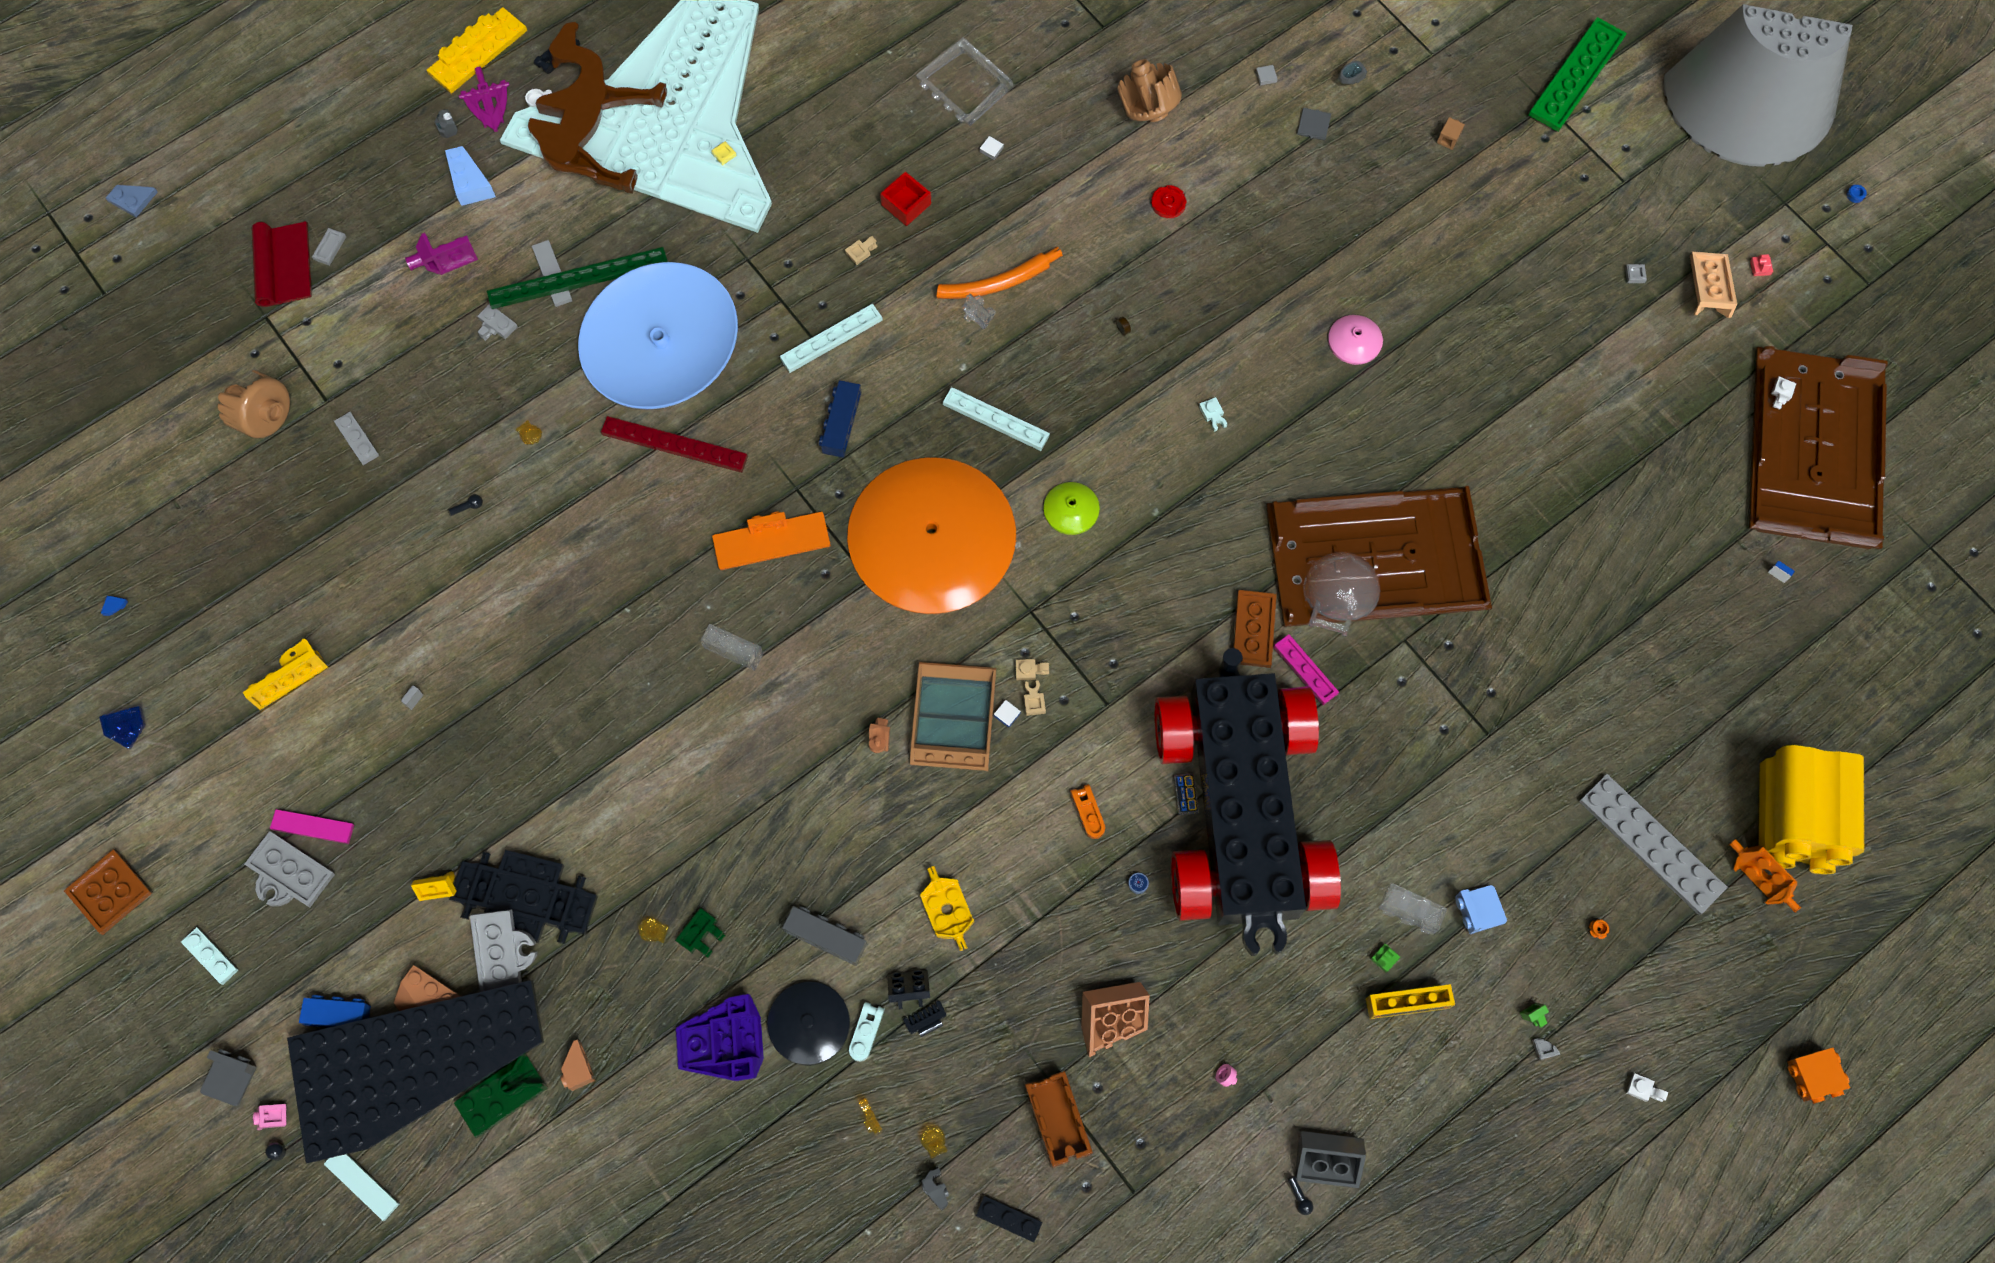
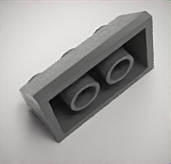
(1330, 1159)

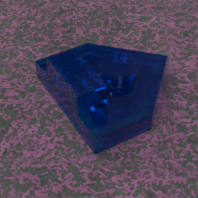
(123, 726)

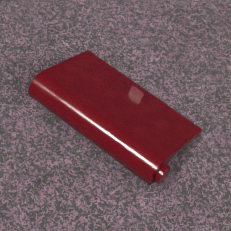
(281, 263)

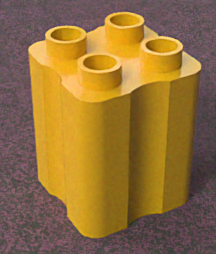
(1812, 807)

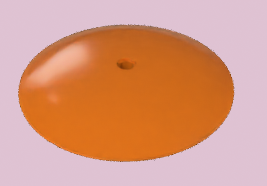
(936, 569)

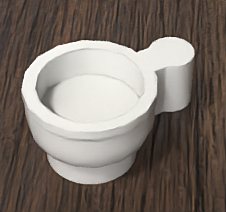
(532, 96)

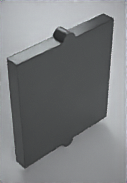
(1314, 124)

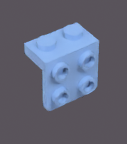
(1480, 909)

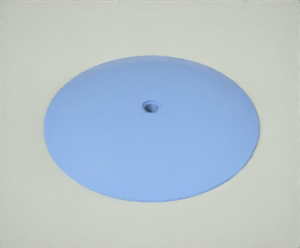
(658, 301)

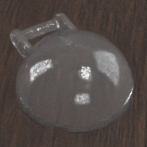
(1341, 589)

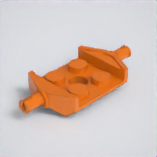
(1753, 862)

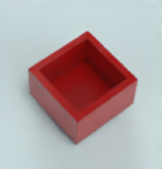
(906, 198)

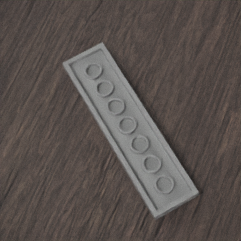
(1653, 844)

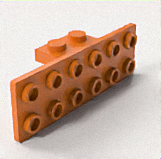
(770, 539)

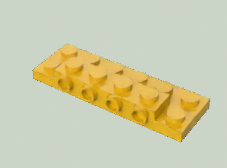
(475, 48)

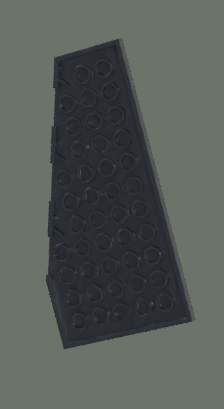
(394, 1068)

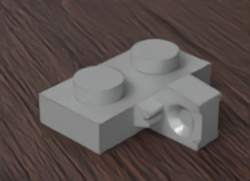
(495, 323)

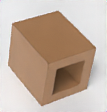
(1450, 133)

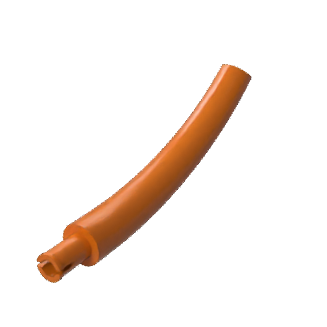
(1002, 281)

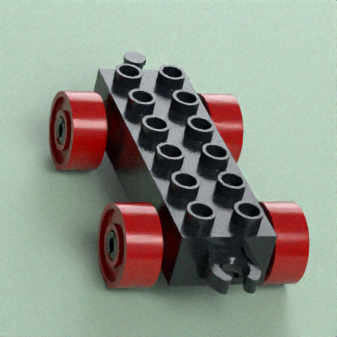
(1251, 832)

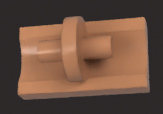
(879, 736)

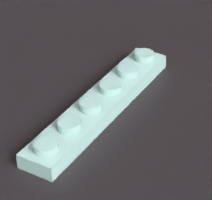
(831, 338)
(996, 419)

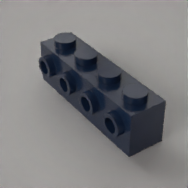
(841, 418)

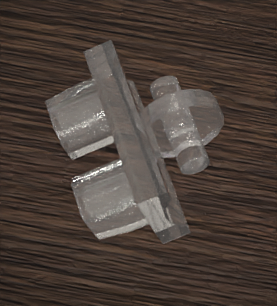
(975, 311)

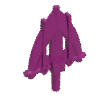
(491, 116)

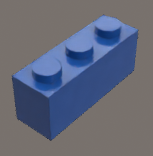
(332, 1012)

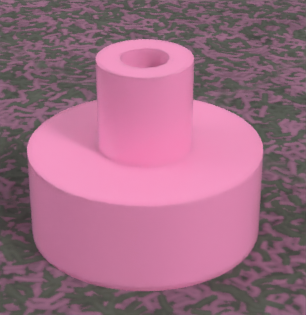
(1226, 1075)

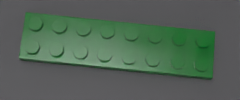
(1577, 74)

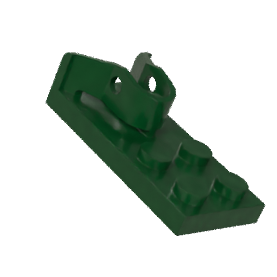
(500, 1095)

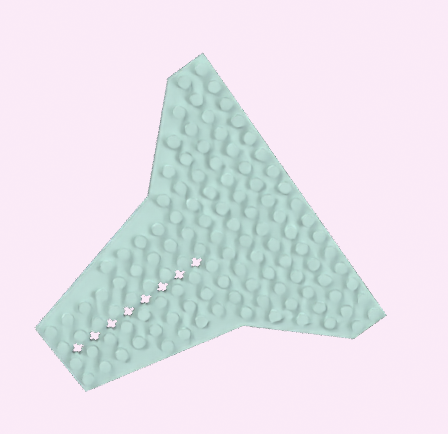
(675, 141)

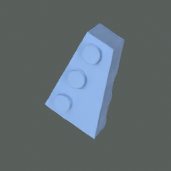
(467, 178)

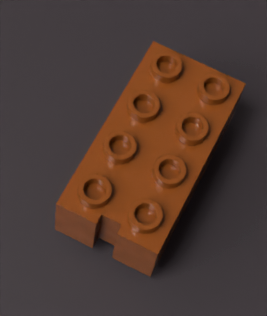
(1058, 1119)

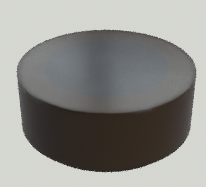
(1123, 326)

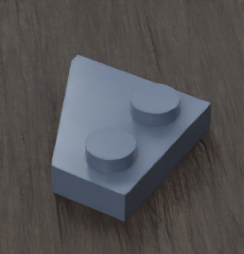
(131, 198)

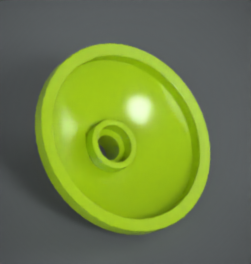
(1071, 518)

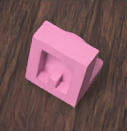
(270, 1116)

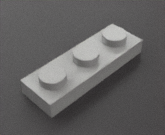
(356, 438)

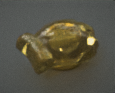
(529, 433)
(652, 930)
(934, 1141)

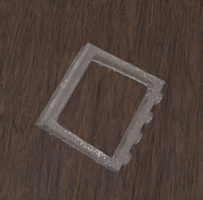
(960, 47)

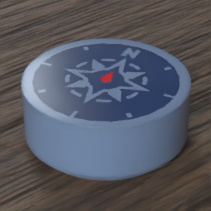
(1138, 883)

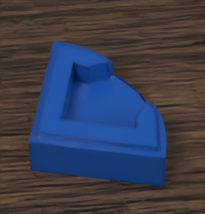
(113, 605)

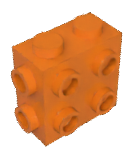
(1819, 1075)

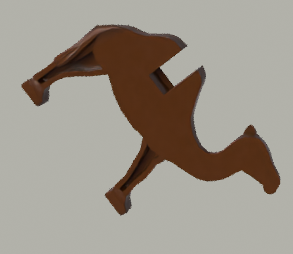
(581, 113)

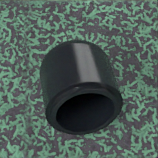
(275, 1151)

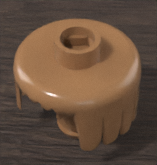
(1150, 92)
(256, 409)

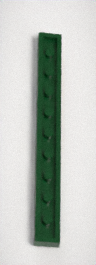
(572, 278)

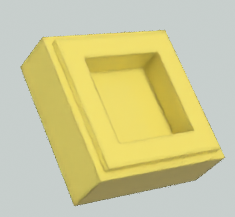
(723, 153)

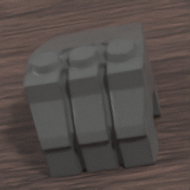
(935, 1193)

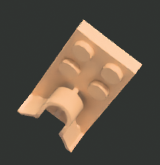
(1713, 282)

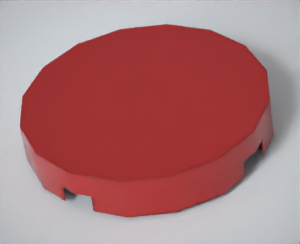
(1168, 201)

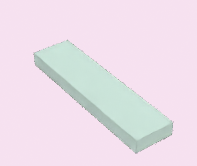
(362, 1185)

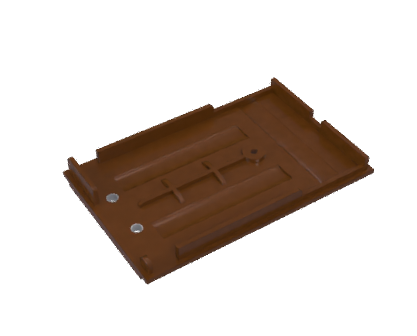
(1826, 429)
(1382, 528)

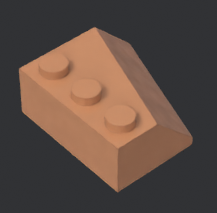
(420, 990)
(1113, 1015)

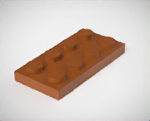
(1255, 627)

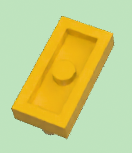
(434, 887)

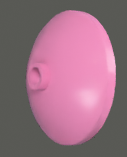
(1352, 347)

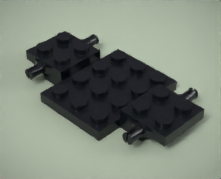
(529, 889)

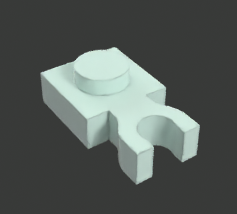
(1212, 412)

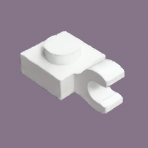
(1783, 390)
(1643, 1089)

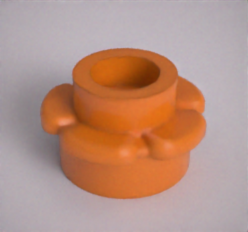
(1602, 925)

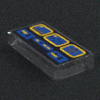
(1186, 794)

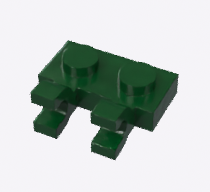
(697, 930)

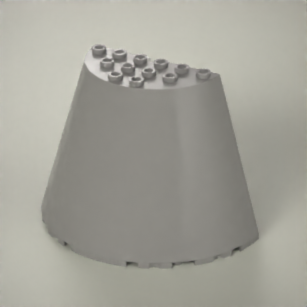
(1760, 86)

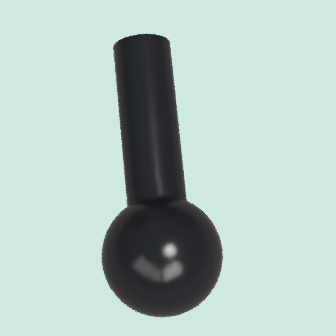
(474, 502)
(1304, 1205)

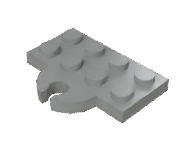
(287, 872)
(499, 949)

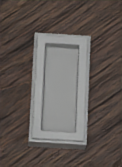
(329, 246)

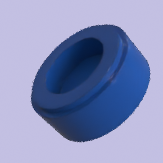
(1856, 193)

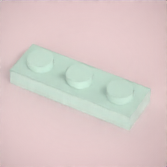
(209, 956)

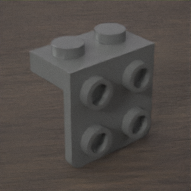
(227, 1077)

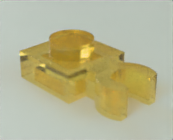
(871, 1123)

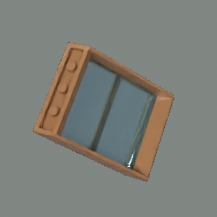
(953, 716)

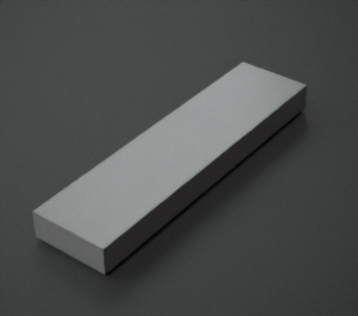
(549, 266)

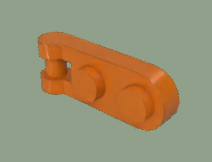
(1088, 812)

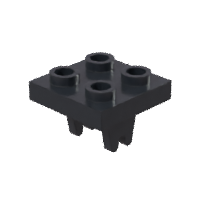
(908, 987)

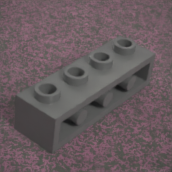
(824, 935)

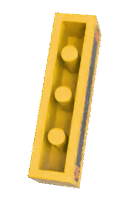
(1410, 1001)

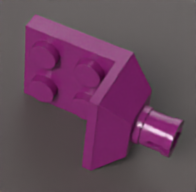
(444, 257)

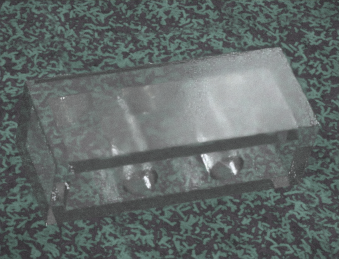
(732, 647)
(1412, 909)

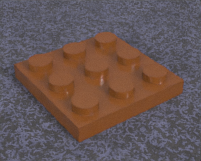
(108, 892)

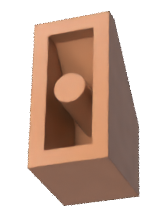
(576, 1068)

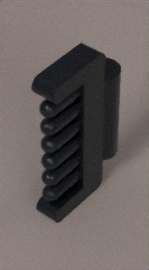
(926, 1024)

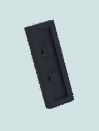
(1009, 1219)

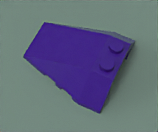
(723, 1041)

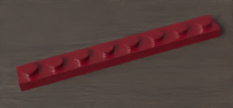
(674, 444)

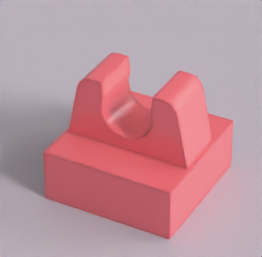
(1761, 265)

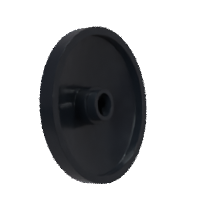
(808, 1023)

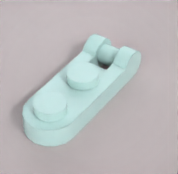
(865, 1032)

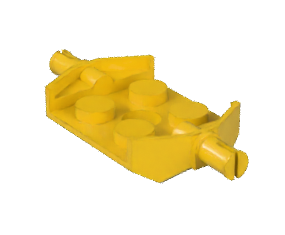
(947, 892)

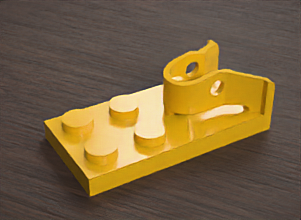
(294, 672)

